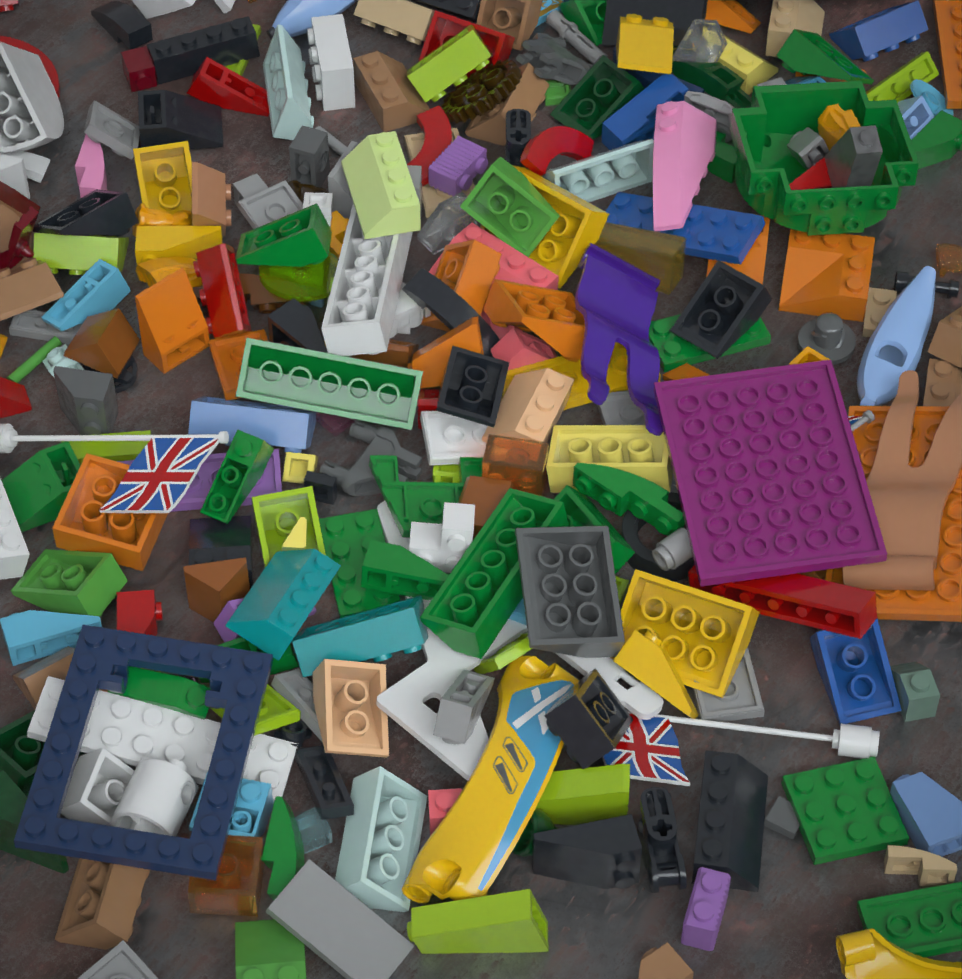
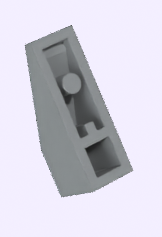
(462, 707)

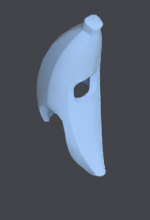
(897, 341)

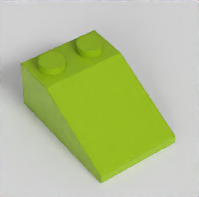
(278, 514)

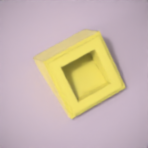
(297, 465)
(297, 537)

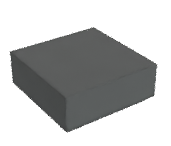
(782, 818)

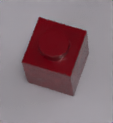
(138, 69)

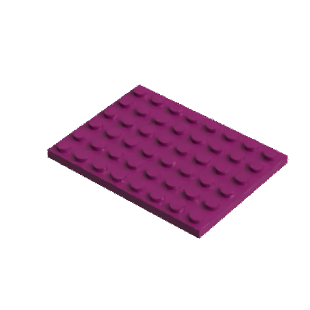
(768, 473)

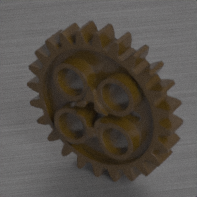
(482, 91)

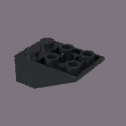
(175, 118)

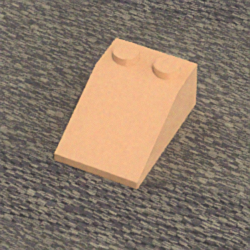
(347, 707)

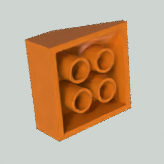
(827, 274)
(541, 310)
(85, 529)

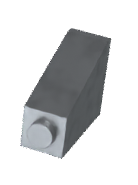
(854, 157)

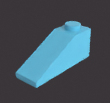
(92, 294)
(42, 633)

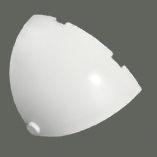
(27, 102)

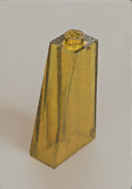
(648, 250)

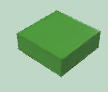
(556, 92)

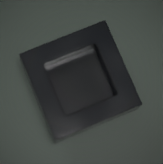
(323, 486)

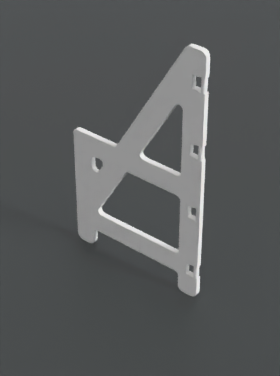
(406, 698)

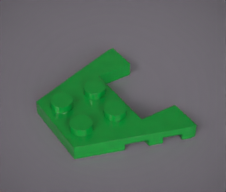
(418, 500)

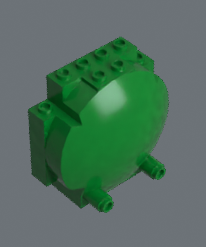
(768, 167)

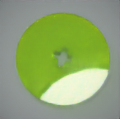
(300, 283)

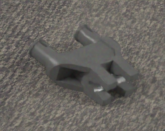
(553, 59)
(359, 478)

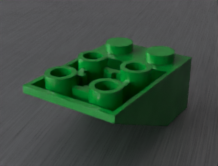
(41, 485)

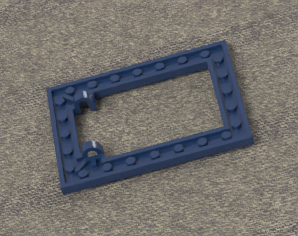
(236, 684)

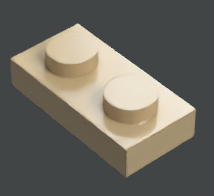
(877, 305)

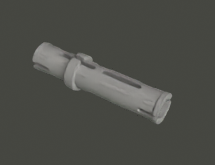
(571, 34)

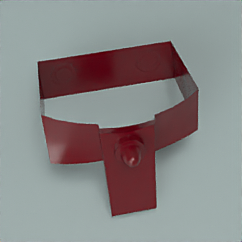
(21, 230)

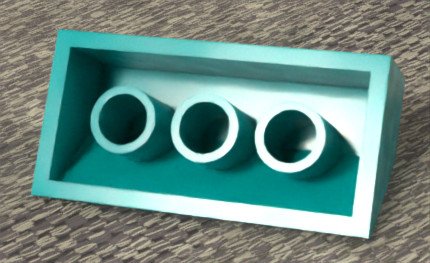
(282, 599)
(363, 635)

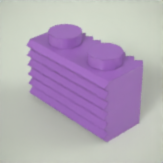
(458, 166)
(705, 909)

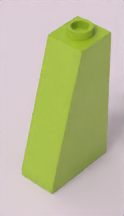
(586, 794)
(481, 925)

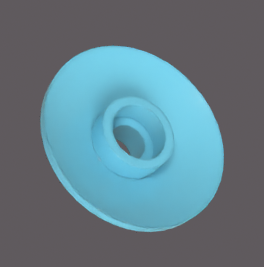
(932, 96)

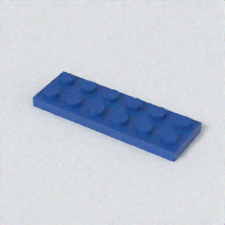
(708, 230)

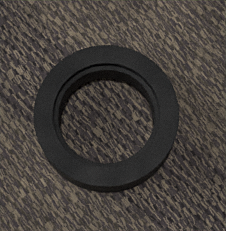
(643, 557)

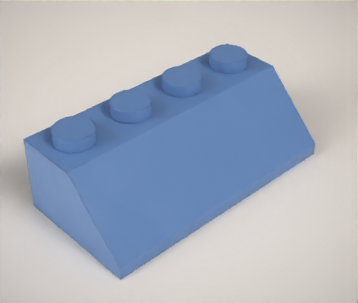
(270, 422)

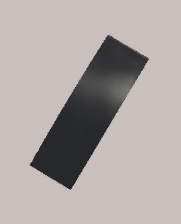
(124, 24)

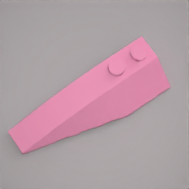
(680, 160)

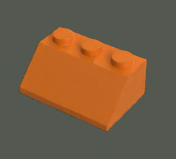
(469, 271)

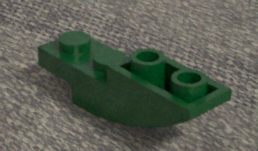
(715, 80)

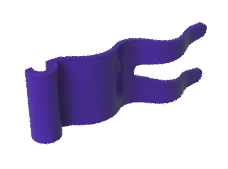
(619, 309)

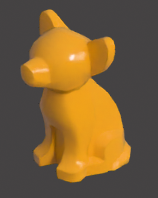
(157, 217)

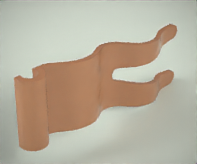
(910, 498)

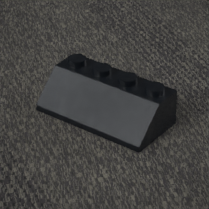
(185, 53)
(731, 819)

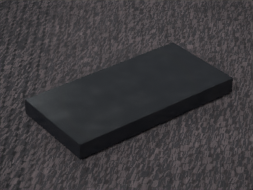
(678, 12)

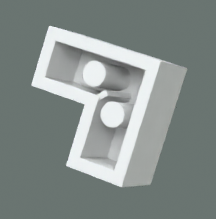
(445, 542)

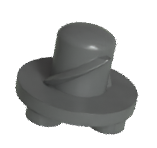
(828, 337)

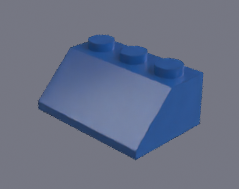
(881, 31)

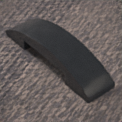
(447, 305)

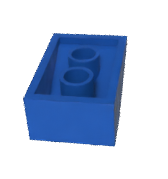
(856, 674)

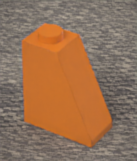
(434, 356)

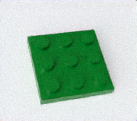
(844, 810)

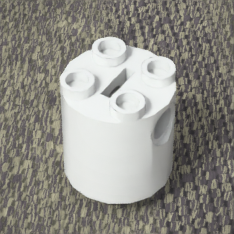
(156, 797)

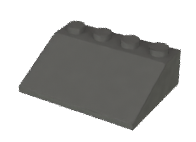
(570, 590)

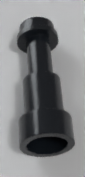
(902, 279)

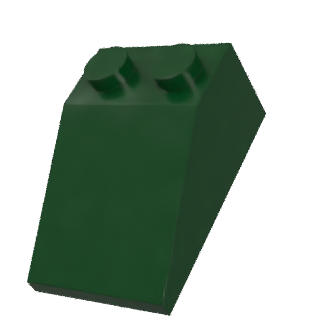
(597, 98)
(19, 753)
(11, 809)

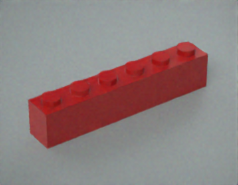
(802, 601)

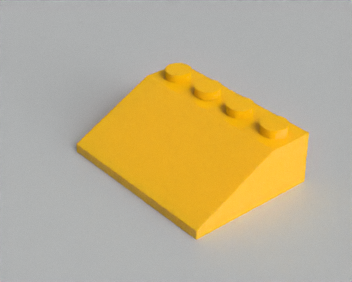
(571, 233)
(697, 628)

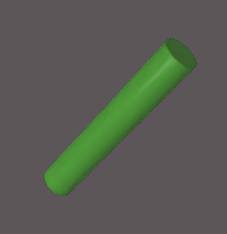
(32, 362)

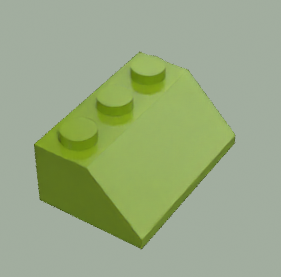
(449, 64)
(79, 251)

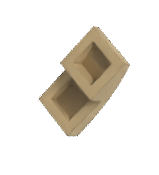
(929, 867)

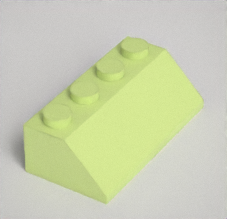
(382, 187)

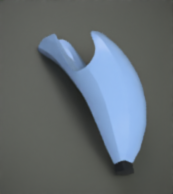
(297, 14)

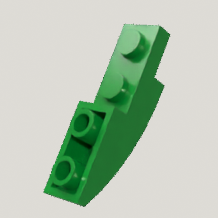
(625, 491)

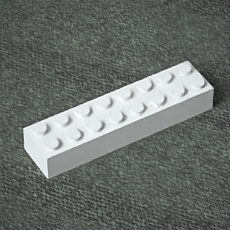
(364, 291)

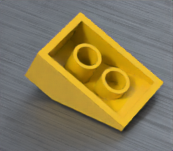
(645, 44)
(165, 176)

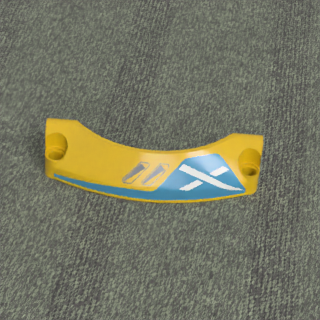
(501, 792)

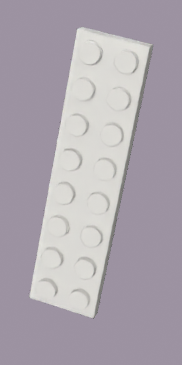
(143, 729)

